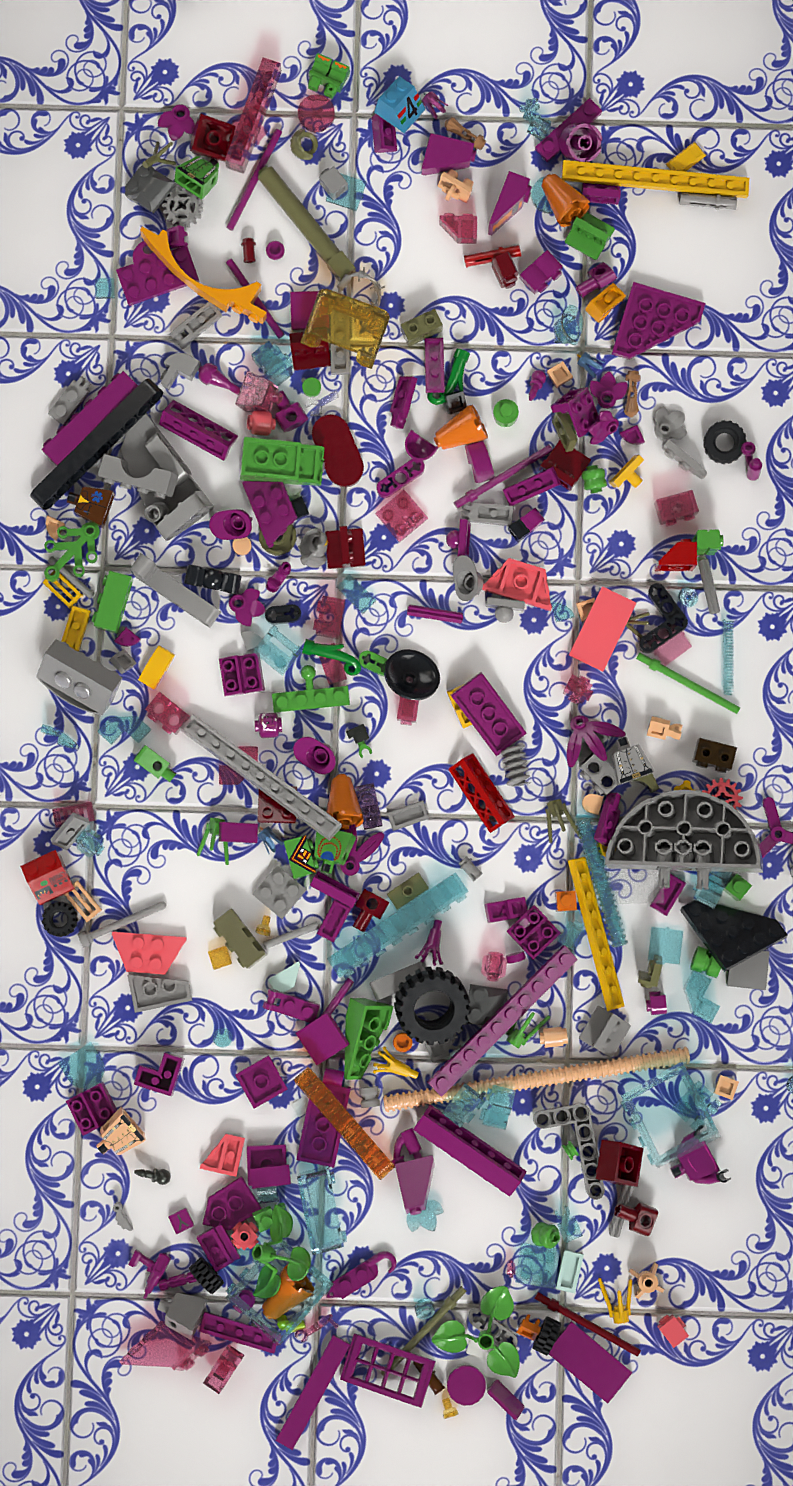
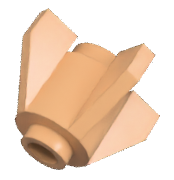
(642, 1277)

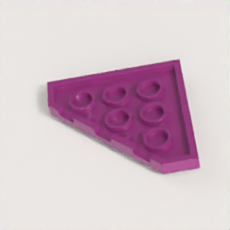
(653, 318)

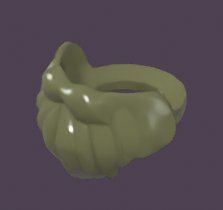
(296, 147)

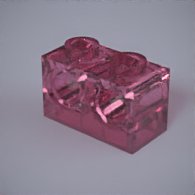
(170, 710)

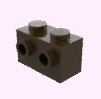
(714, 752)

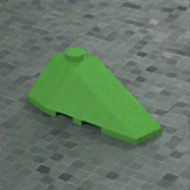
(363, 1028)

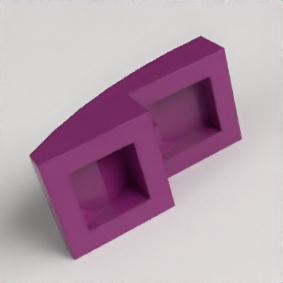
(505, 909)

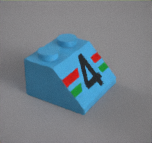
(400, 105)

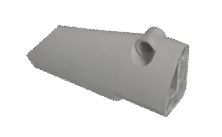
(149, 449)

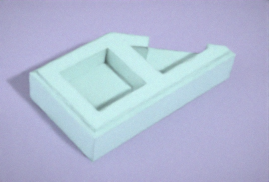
(286, 979)

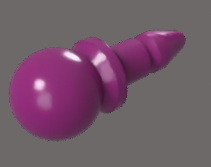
(537, 380)

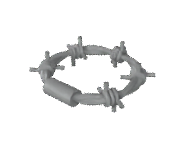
(361, 274)

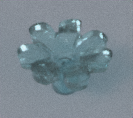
(530, 109)

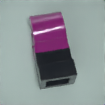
(526, 525)

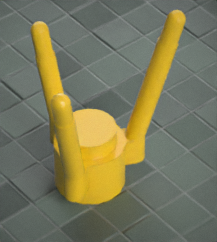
(621, 1312)

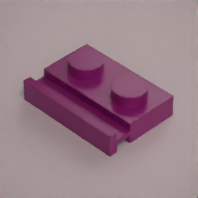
(218, 1247)

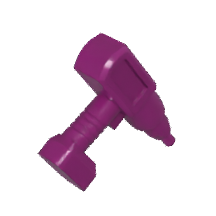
(155, 1268)

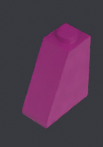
(447, 154)
(415, 1183)

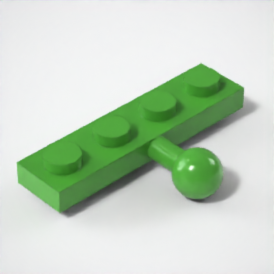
(311, 697)

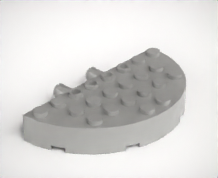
(684, 834)

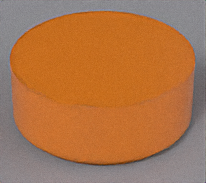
(402, 1042)

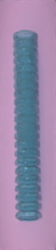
(601, 883)

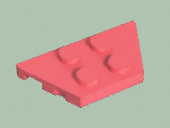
(521, 583)
(147, 952)

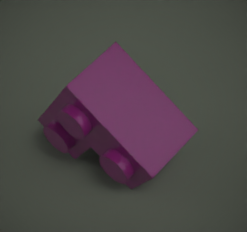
(161, 1080)

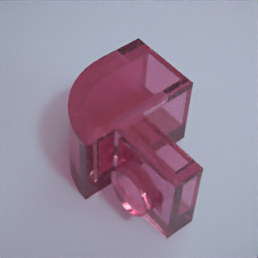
(223, 1369)

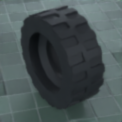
(710, 442)

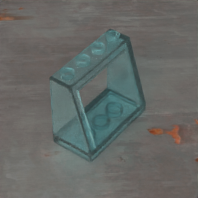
(688, 1146)
(248, 1274)

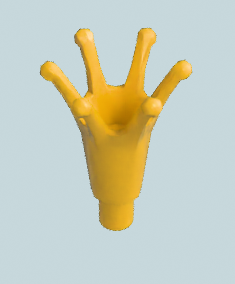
(394, 1066)

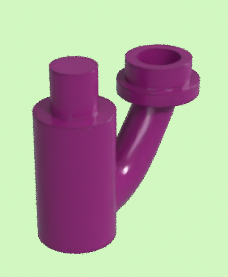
(754, 465)
(412, 1144)

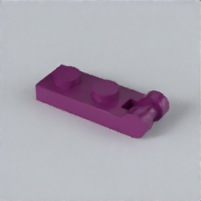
(291, 1006)

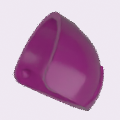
(418, 447)

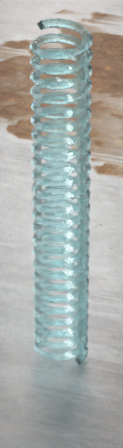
(726, 691)

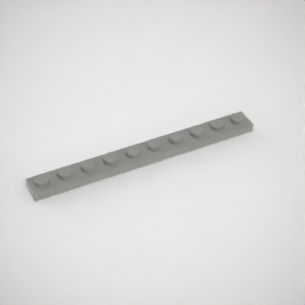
(261, 777)

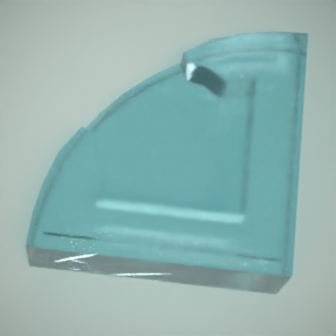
(561, 612)

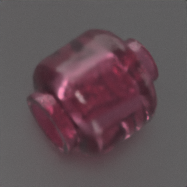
(494, 966)

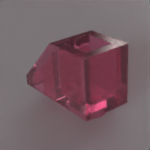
(460, 228)

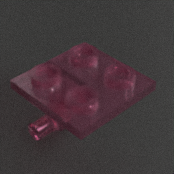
(401, 516)

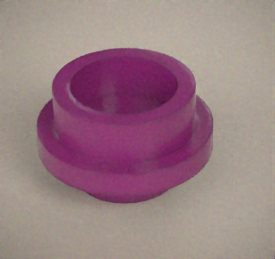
(275, 250)

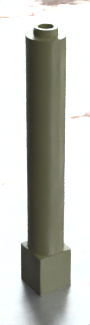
(334, 258)

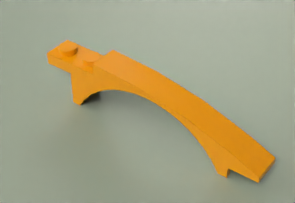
(239, 299)

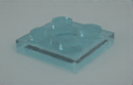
(537, 1265)

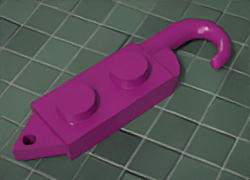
(359, 1275)

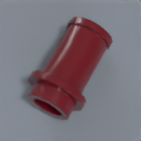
(248, 250)

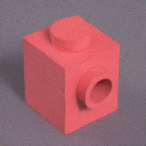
(673, 1329)

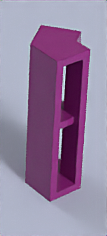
(335, 889)

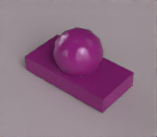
(461, 538)

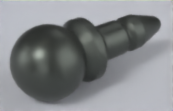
(161, 1177)

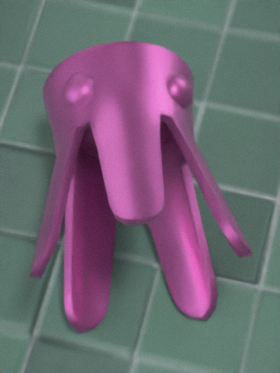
(431, 99)

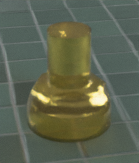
(263, 928)
(449, 1410)

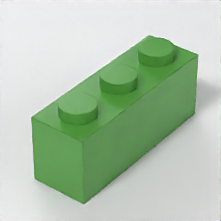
(112, 602)

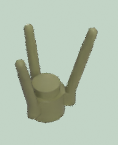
(556, 809)

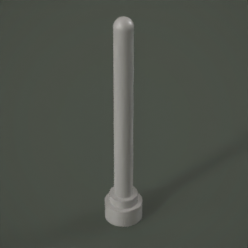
(87, 937)

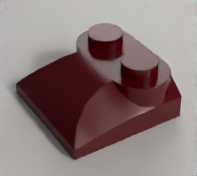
(211, 138)

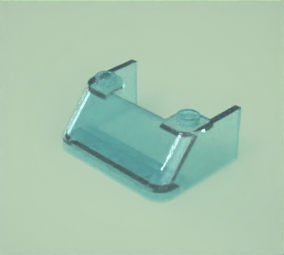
(320, 1210)

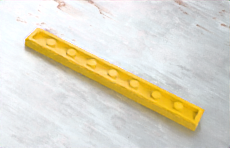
(596, 933)

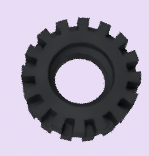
(71, 919)
(206, 1275)
(547, 1336)

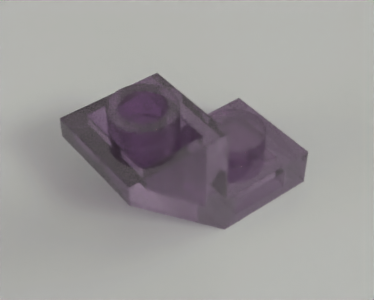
(369, 806)

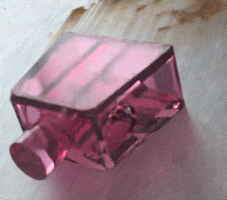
(257, 394)

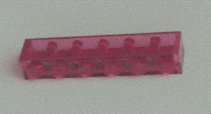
(253, 115)

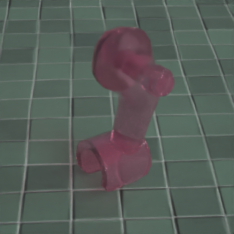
(317, 1326)

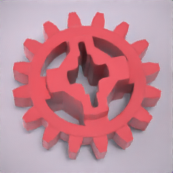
(721, 789)

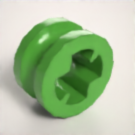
(570, 1150)

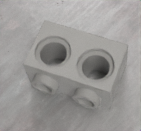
(604, 770)

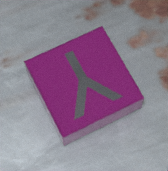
(181, 1221)

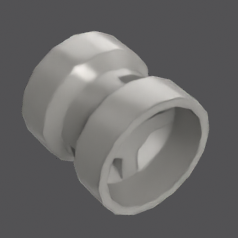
(369, 1097)

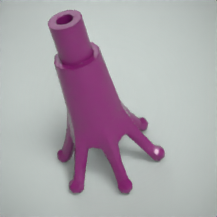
(432, 944)

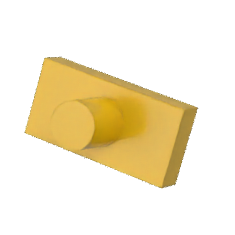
(628, 473)

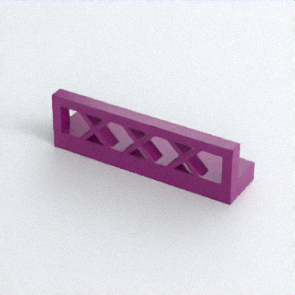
(195, 431)

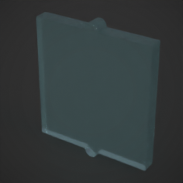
(353, 196)
(665, 944)

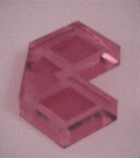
(228, 776)

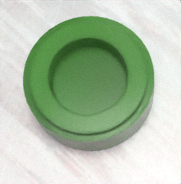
(311, 387)

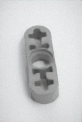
(477, 1324)

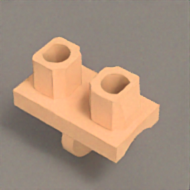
(454, 187)

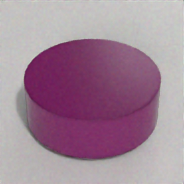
(515, 957)

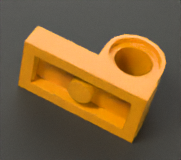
(604, 302)

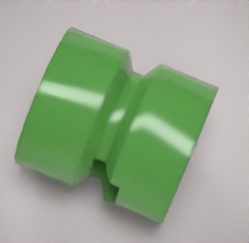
(705, 962)

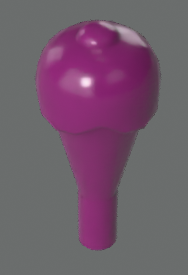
(211, 375)

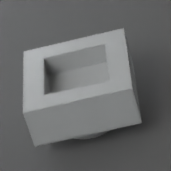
(122, 661)

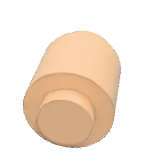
(553, 1037)

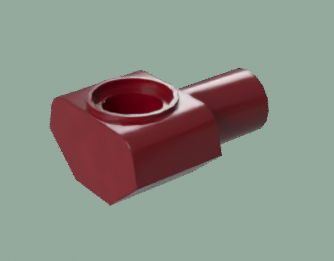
(366, 914)
(634, 1216)

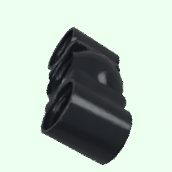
(212, 579)

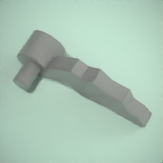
(121, 1218)

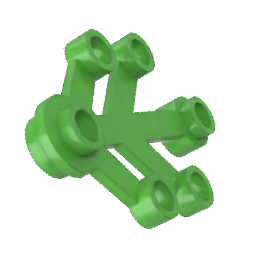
(73, 549)

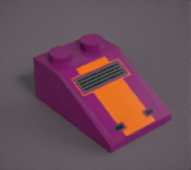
(511, 200)

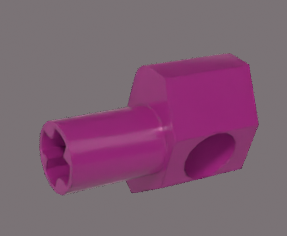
(598, 278)
(287, 409)

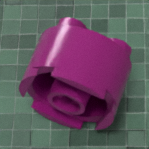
(590, 142)

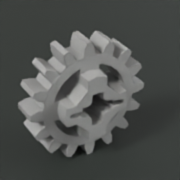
(179, 199)

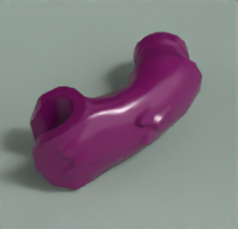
(278, 578)

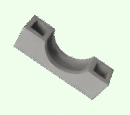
(159, 481)

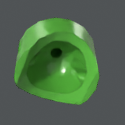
(505, 413)

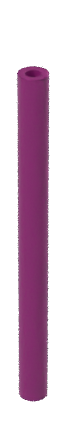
(242, 280)

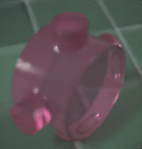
(510, 1268)

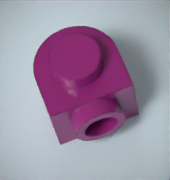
(656, 1003)
(247, 1296)

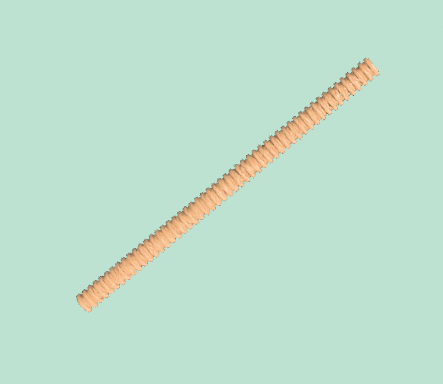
(544, 1078)

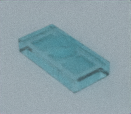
(356, 594)

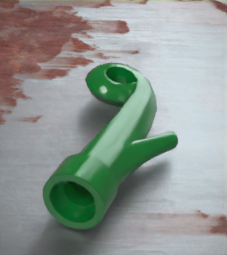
(456, 376)
(331, 652)

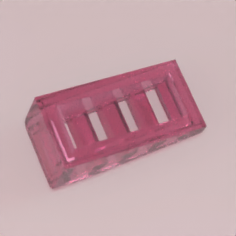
(56, 812)

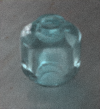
(90, 843)

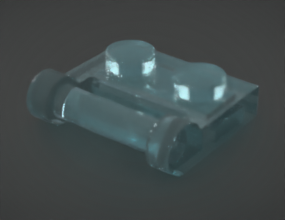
(273, 655)

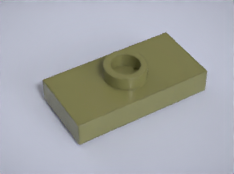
(407, 891)

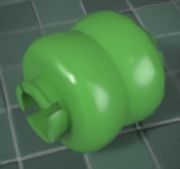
(594, 479)
(545, 1235)

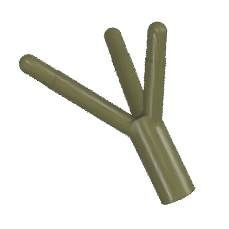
(156, 156)
(633, 620)

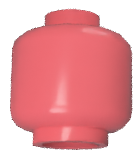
(261, 423)

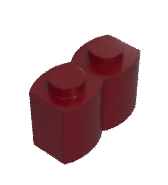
(505, 270)

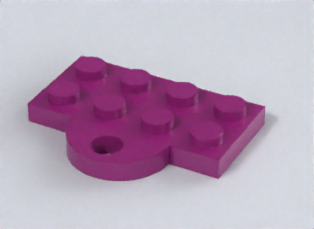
(150, 276)

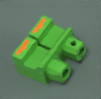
(329, 74)

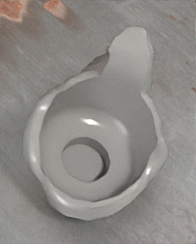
(313, 548)

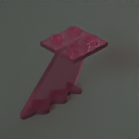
(166, 1349)

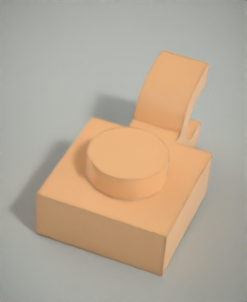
(661, 728)

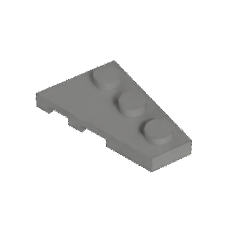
(157, 992)

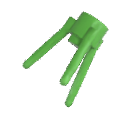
(213, 828)
(517, 1037)

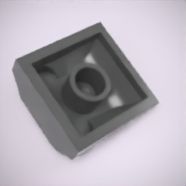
(148, 188)
(485, 1003)

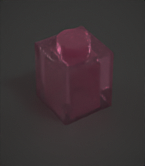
(407, 711)

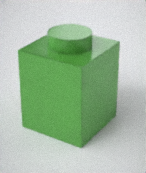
(737, 887)

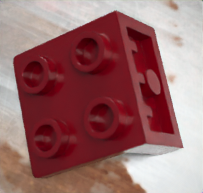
(566, 465)

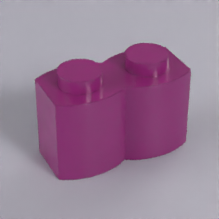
(541, 272)

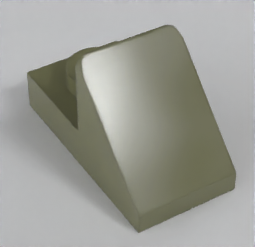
(565, 430)

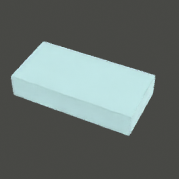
(569, 1271)

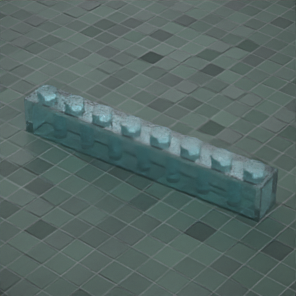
(397, 925)

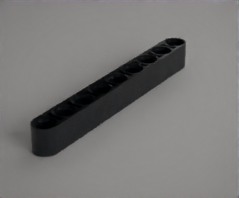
(96, 444)

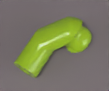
(283, 1320)

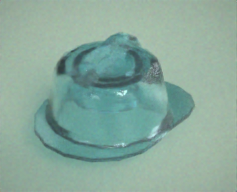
(569, 326)

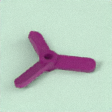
(774, 825)

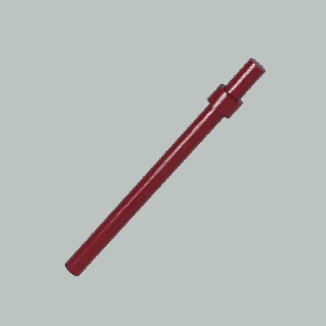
(553, 1305)

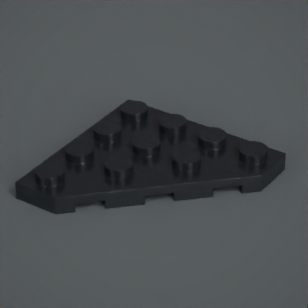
(732, 933)

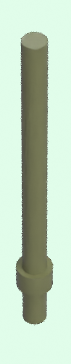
(450, 1303)

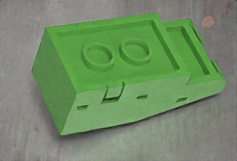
(281, 462)

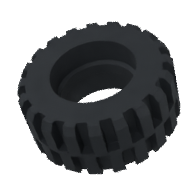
(436, 1029)

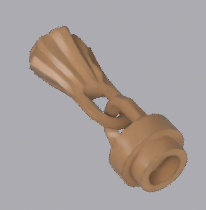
(454, 126)
(631, 408)

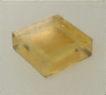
(220, 957)

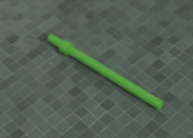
(654, 665)

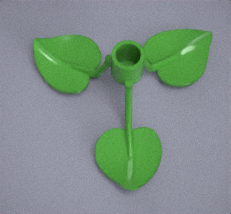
(299, 1263)
(501, 1360)

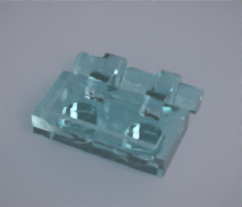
(686, 1107)

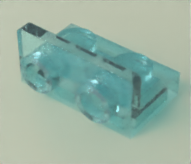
(463, 1104)

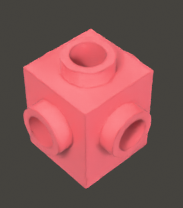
(248, 1228)

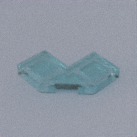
(116, 726)

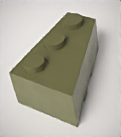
(239, 939)

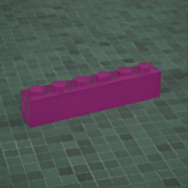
(83, 423)
(470, 1150)

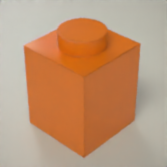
(565, 901)

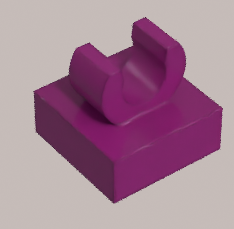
(176, 237)

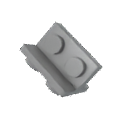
(604, 1031)

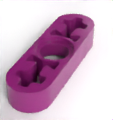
(415, 474)

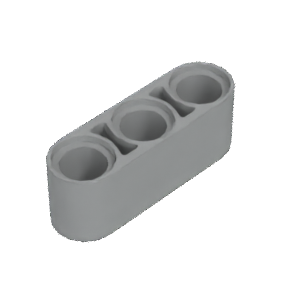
(389, 984)

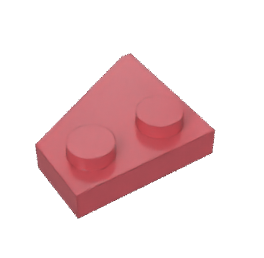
(225, 1156)

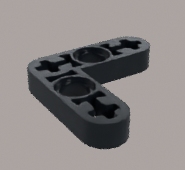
(669, 619)

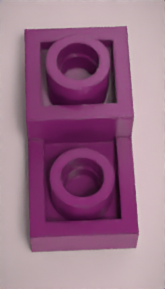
(480, 461)

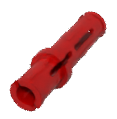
(487, 257)

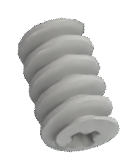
(515, 766)

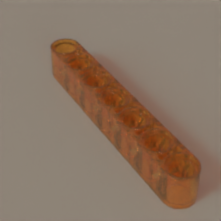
(344, 1123)

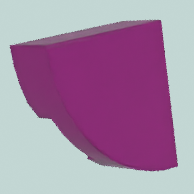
(632, 435)
(127, 638)

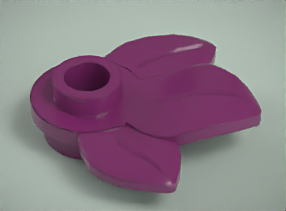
(175, 124)
(608, 388)
(605, 426)
(250, 606)

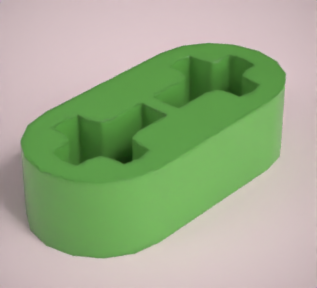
(374, 657)

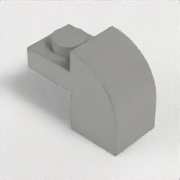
(179, 364)

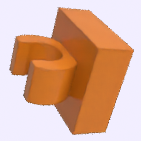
(529, 1329)

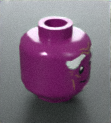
(268, 725)

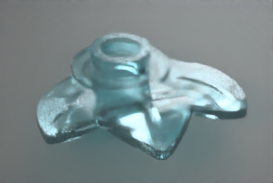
(427, 1218)

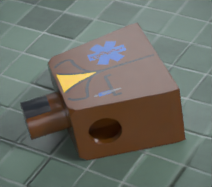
(92, 504)

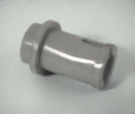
(470, 868)

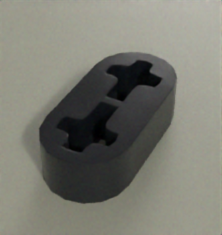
(281, 610)

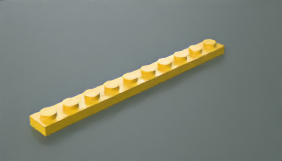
(655, 179)

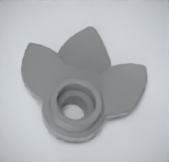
(671, 422)

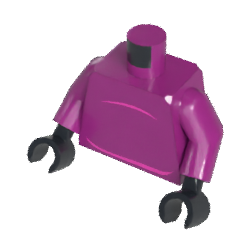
(699, 1164)

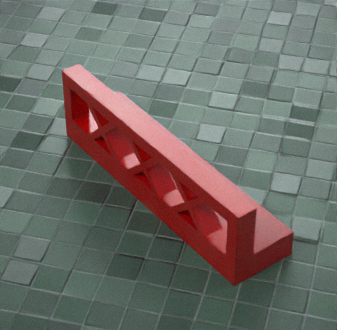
(484, 790)

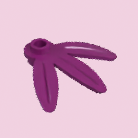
(586, 731)
(363, 852)

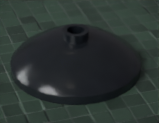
(412, 667)

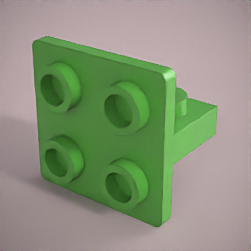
(589, 235)

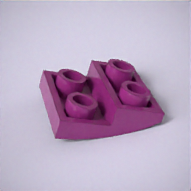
(241, 674)
(533, 932)
(322, 1038)
(92, 1108)

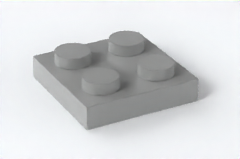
(279, 892)

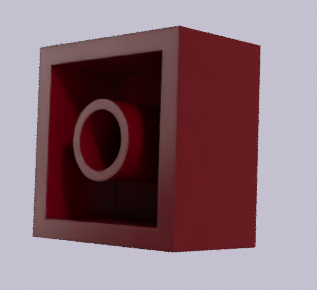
(619, 1163)

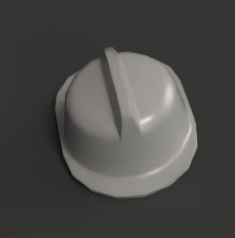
(466, 578)

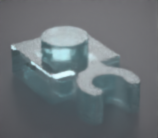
(568, 1227)

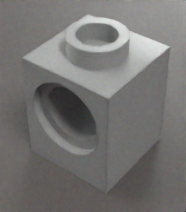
(333, 182)

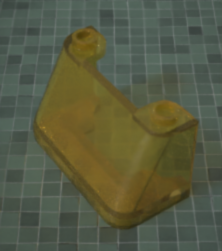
(346, 325)

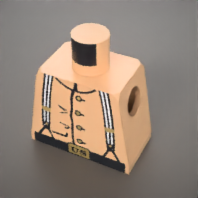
(120, 1133)

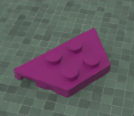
(271, 508)

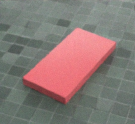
(602, 629)

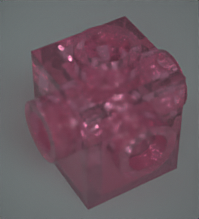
(578, 682)

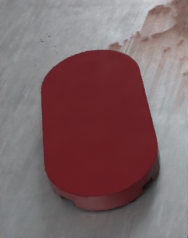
(341, 454)

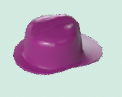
(231, 524)
(315, 755)

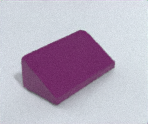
(383, 135)
(505, 1399)

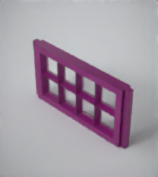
(422, 1383)

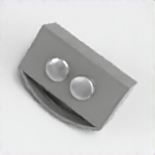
(78, 678)

